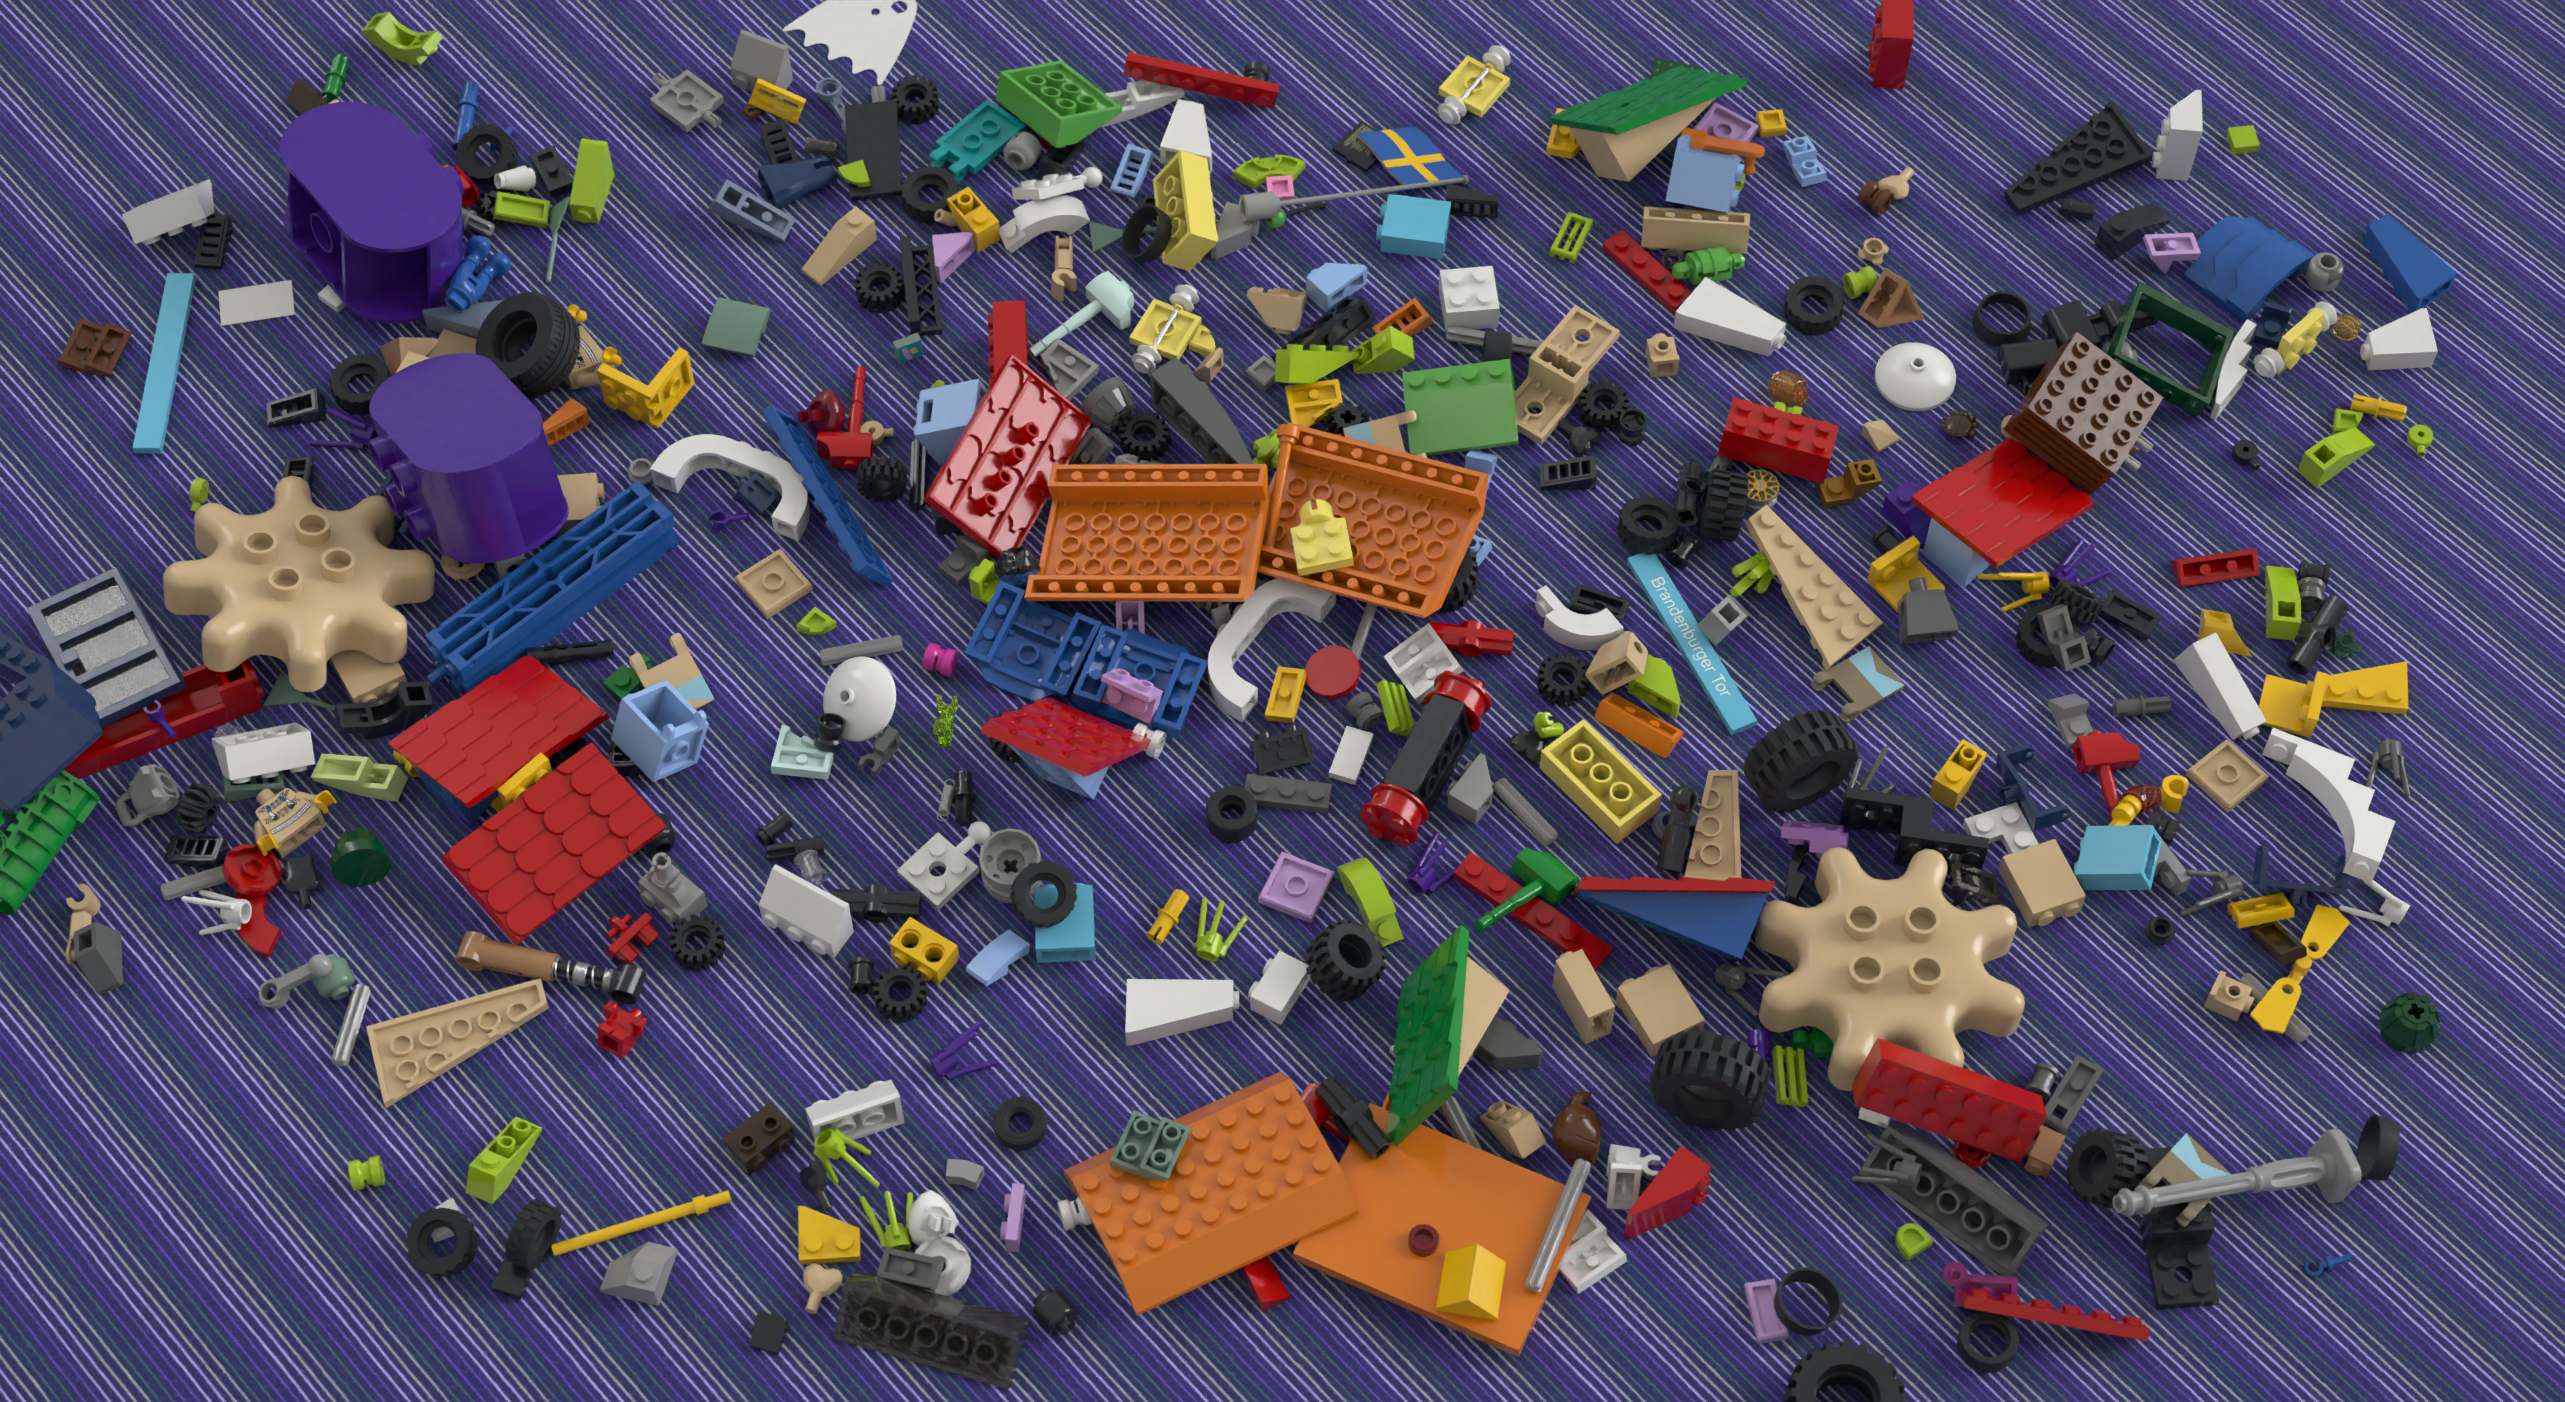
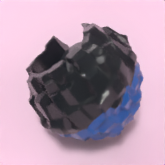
(1016, 566)

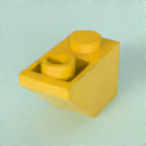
(974, 218)
(1957, 774)

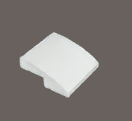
(1420, 661)
(1590, 1254)

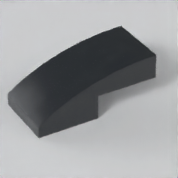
(1795, 880)

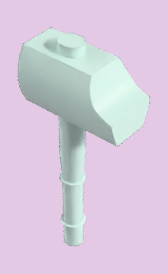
(1106, 295)

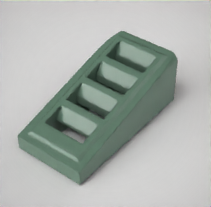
(251, 790)

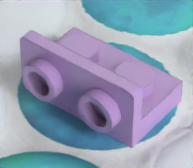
(1131, 695)

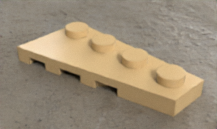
(1717, 832)

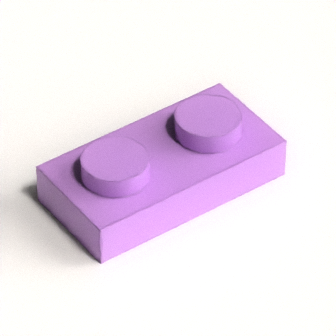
(1014, 1205)

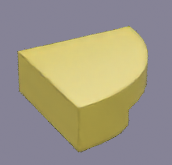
(1202, 341)

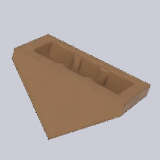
(1890, 302)
(396, 350)

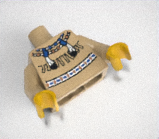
(589, 357)
(289, 819)

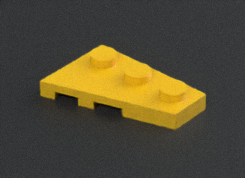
(2369, 689)

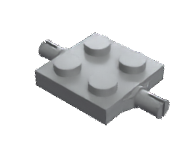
(686, 100)

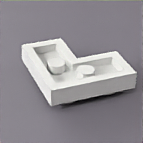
(2002, 824)

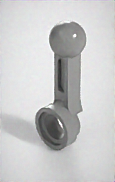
(318, 966)

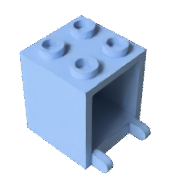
(1704, 178)
(945, 414)
(659, 730)

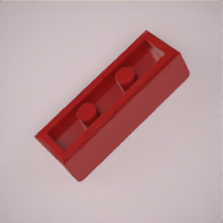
(2216, 567)
(1265, 1283)

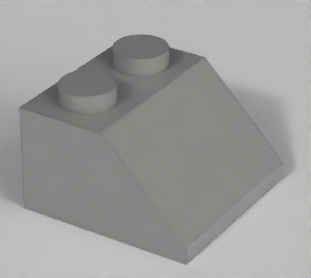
(762, 59)

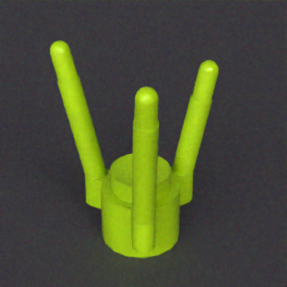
(1210, 945)
(831, 1145)
(895, 1235)

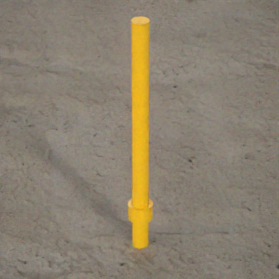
(699, 1205)

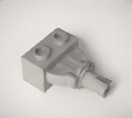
(671, 891)

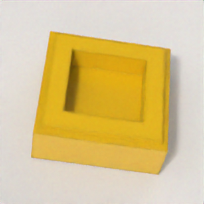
(1771, 123)

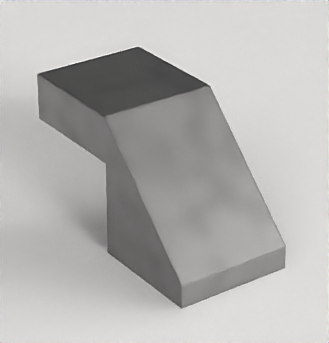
(2057, 631)

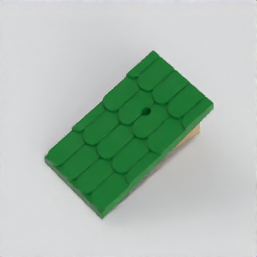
(1634, 124)
(1440, 1023)

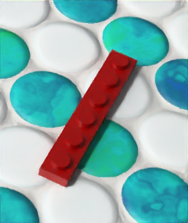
(1201, 80)
(1534, 914)
(2067, 1316)

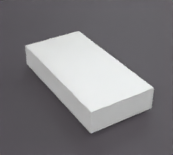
(1351, 755)

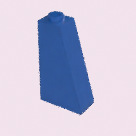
(2407, 263)

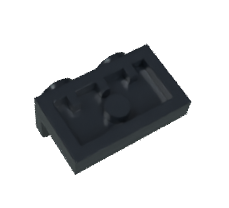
(1281, 750)

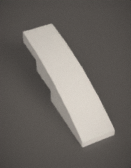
(1142, 98)
(2233, 370)

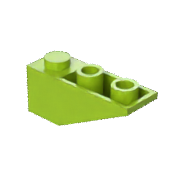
(1308, 366)
(2333, 455)
(2282, 603)
(499, 1162)

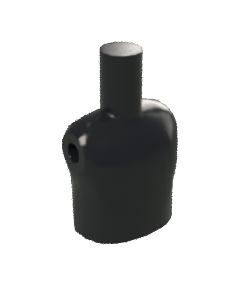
(301, 879)

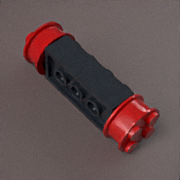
(1426, 759)

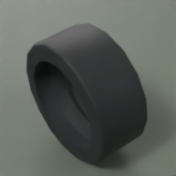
(1976, 1360)

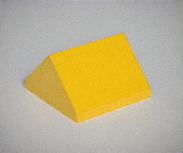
(1471, 1282)

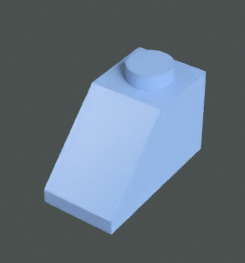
(1334, 282)

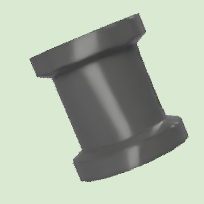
(2043, 1080)

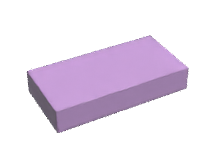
(1762, 1311)

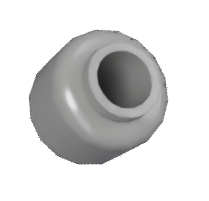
(1022, 151)

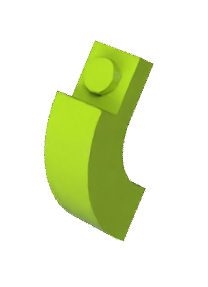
(400, 41)
(1372, 898)

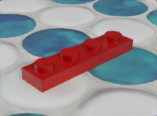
(1646, 270)

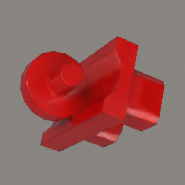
(621, 947)

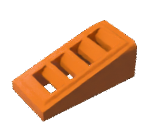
(1405, 312)
(565, 421)

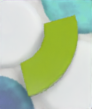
(1255, 171)

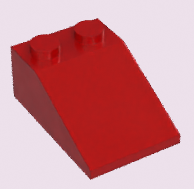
(1670, 1194)

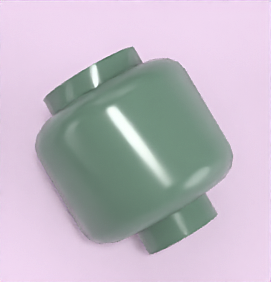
(337, 982)

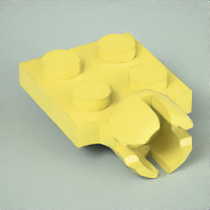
(1321, 540)

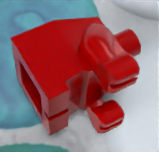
(620, 1029)

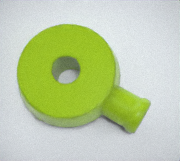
(2420, 438)
(198, 492)

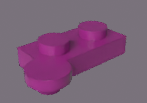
(1957, 1276)

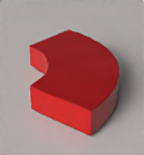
(258, 932)

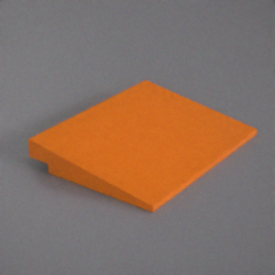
(1469, 1202)

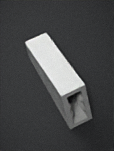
(1729, 319)
(2221, 686)
(1175, 1006)

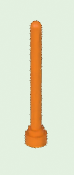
(1287, 436)

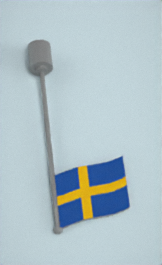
(1403, 153)

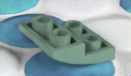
(736, 327)
(1149, 1146)

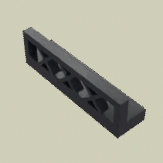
(911, 285)
(1336, 325)

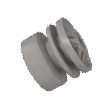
(1006, 852)

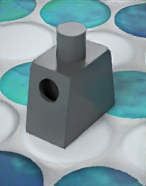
(1925, 615)

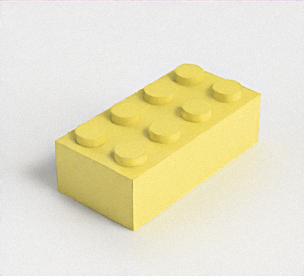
(1186, 197)
(1600, 781)

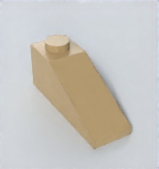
(841, 245)

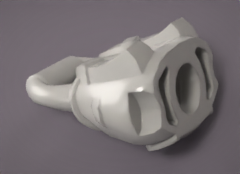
(151, 794)

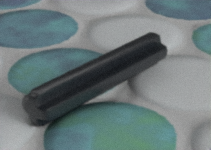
(918, 475)

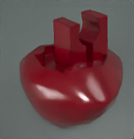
(824, 413)

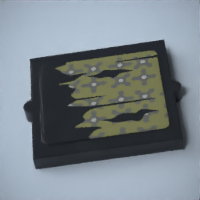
(1355, 150)

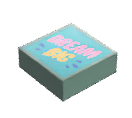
(908, 348)

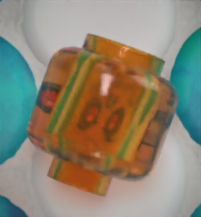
(1788, 388)

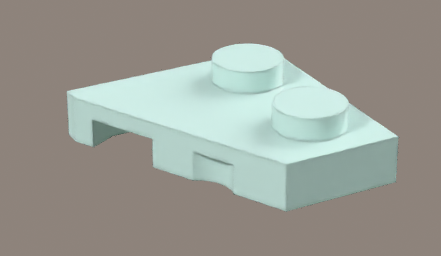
(800, 757)

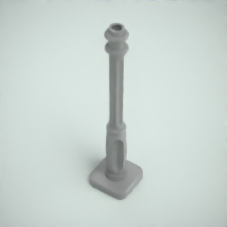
(2327, 1163)

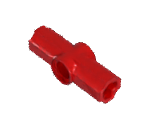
(1473, 638)

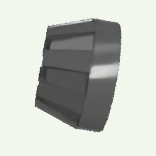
(1109, 404)

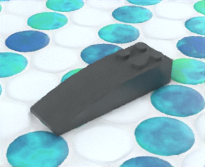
(1196, 414)

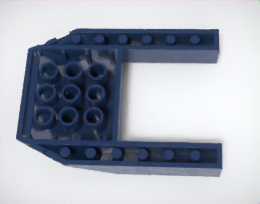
(42, 723)

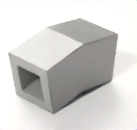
(964, 1173)

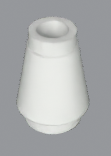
(516, 179)

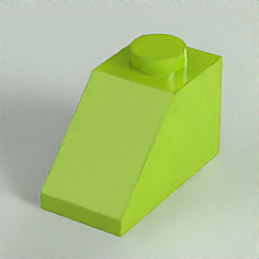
(1657, 687)

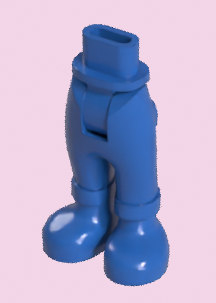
(467, 288)

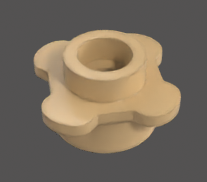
(1870, 246)

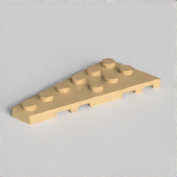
(1815, 593)
(432, 1041)

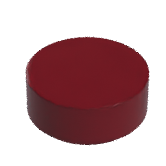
(1423, 1240)

